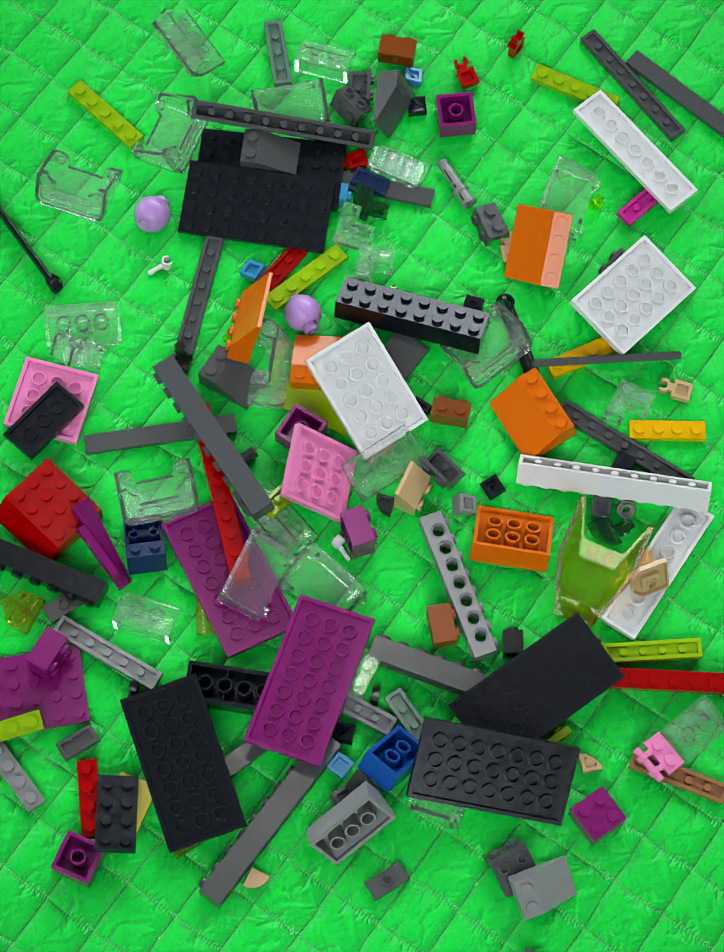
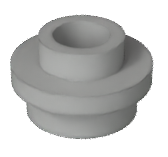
(626, 513)

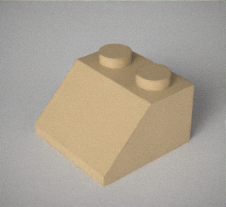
(412, 489)

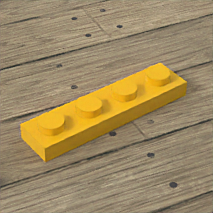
(595, 348)
(667, 430)

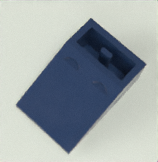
(145, 547)

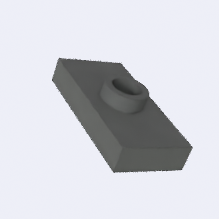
(60, 606)
(78, 742)
(387, 881)

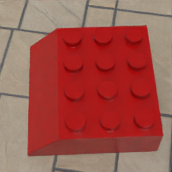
(40, 511)

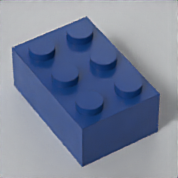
(390, 758)

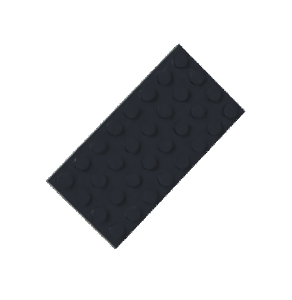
(315, 160)
(257, 206)
(541, 683)
(183, 763)
(492, 771)

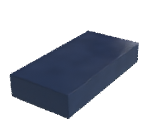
(371, 179)

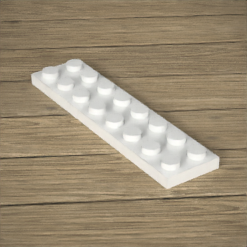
(635, 151)
(675, 543)

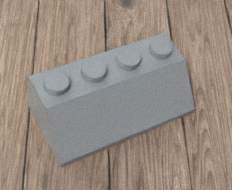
(350, 823)

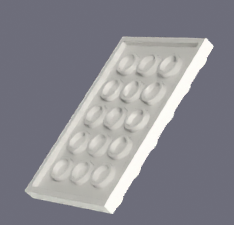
(632, 295)
(365, 387)

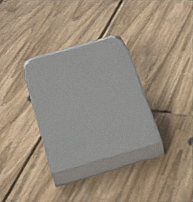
(463, 504)

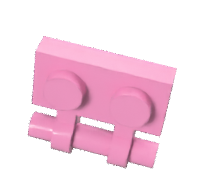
(664, 755)

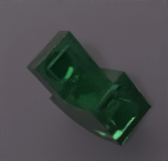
(364, 197)
(607, 533)

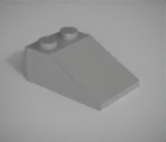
(542, 887)

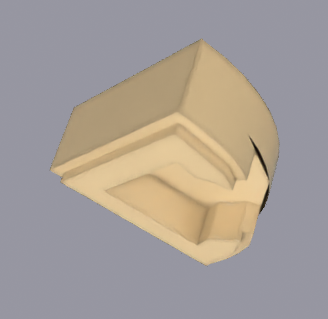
(589, 764)
(255, 879)

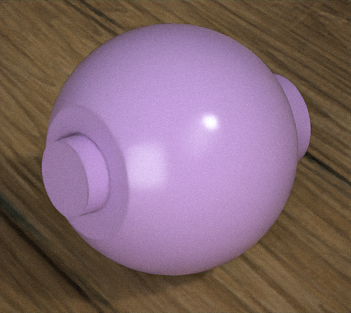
(152, 213)
(303, 314)

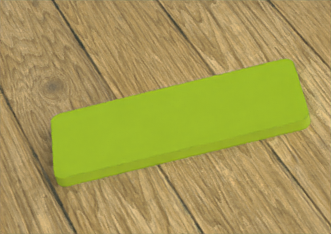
(317, 403)

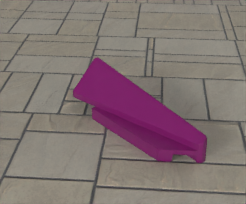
(99, 543)

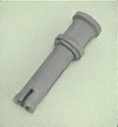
(460, 189)

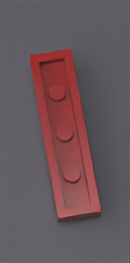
(87, 785)

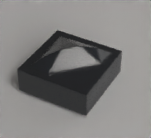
(417, 106)
(492, 487)
(345, 734)

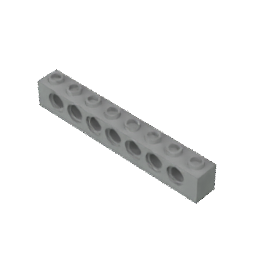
(437, 522)

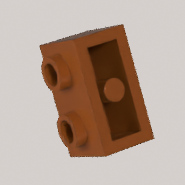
(397, 50)
(450, 412)
(441, 625)

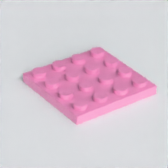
(37, 378)
(315, 473)

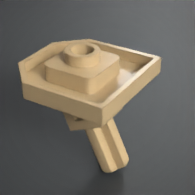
(650, 576)

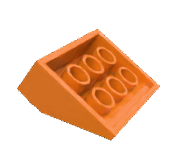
(538, 245)
(248, 320)
(304, 348)
(532, 415)
(512, 538)

